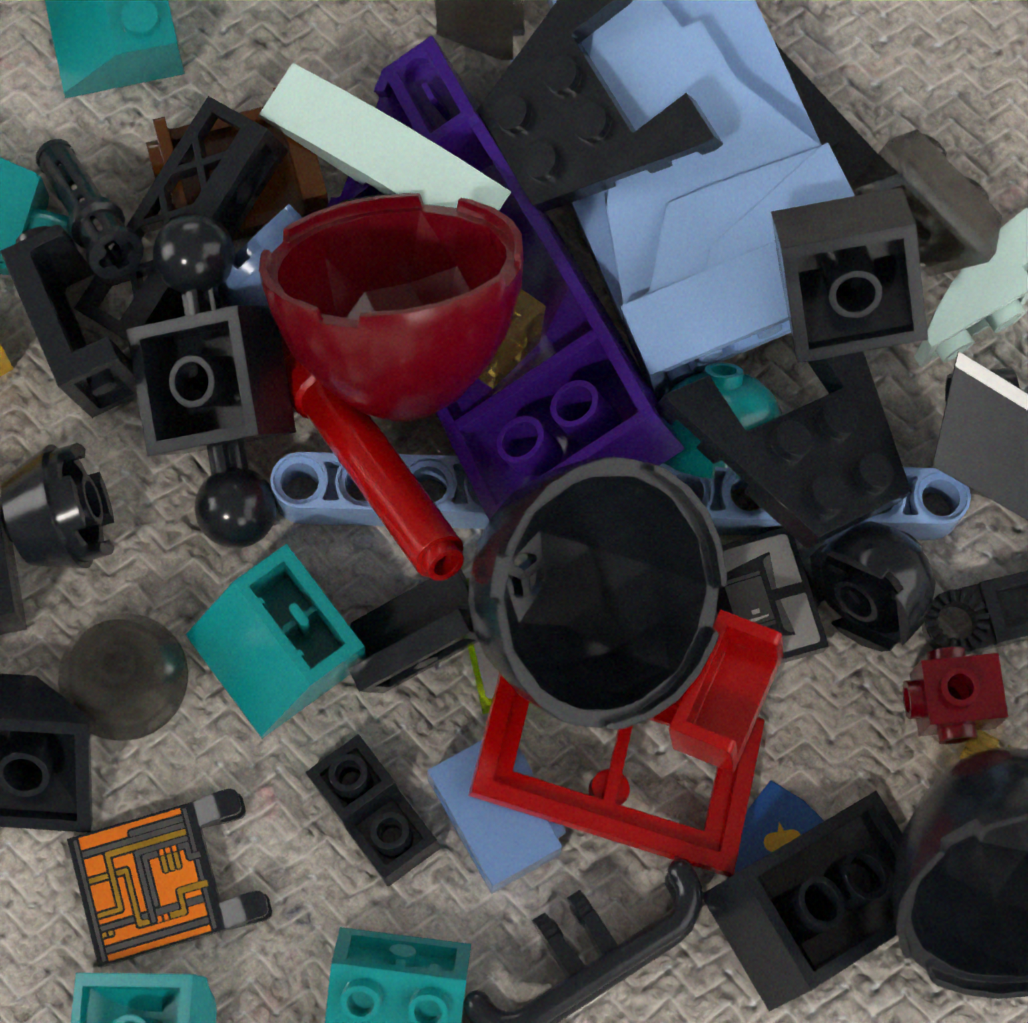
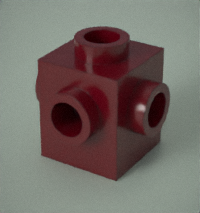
(976, 693)

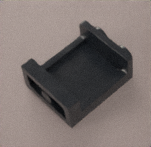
(42, 268)

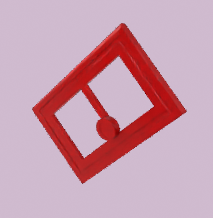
(602, 810)

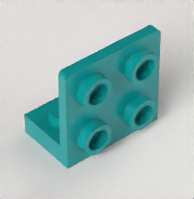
(396, 979)

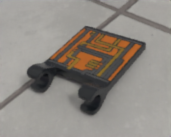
(154, 882)

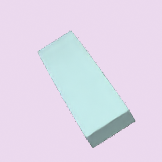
(373, 144)

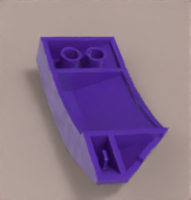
(580, 385)

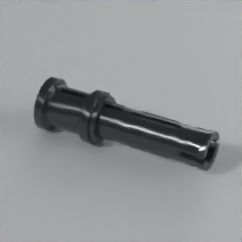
(83, 213)

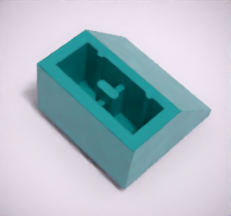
(275, 641)

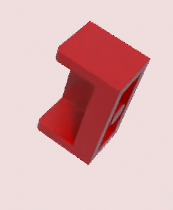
(728, 693)

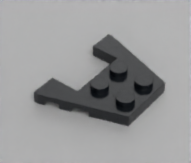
(565, 125)
(811, 466)

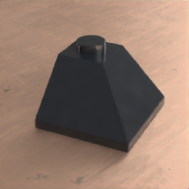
(43, 758)

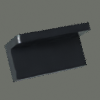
(413, 633)

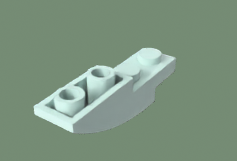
(981, 297)

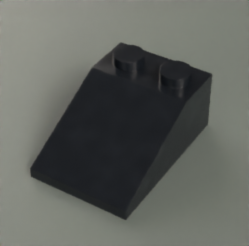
(812, 902)

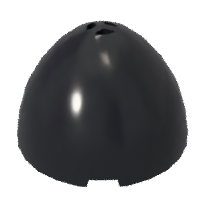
(617, 592)
(966, 877)

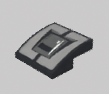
(772, 590)

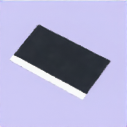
(986, 435)

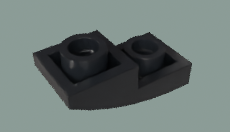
(373, 810)

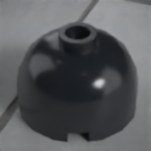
(874, 582)

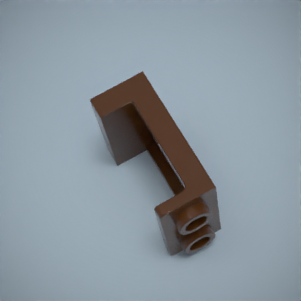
(294, 182)

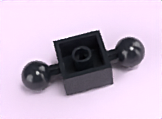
(212, 380)

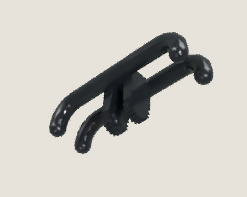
(614, 960)

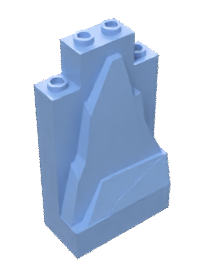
(695, 243)

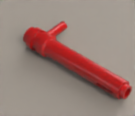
(378, 474)

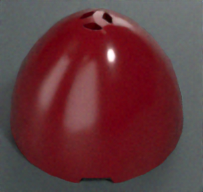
(395, 299)

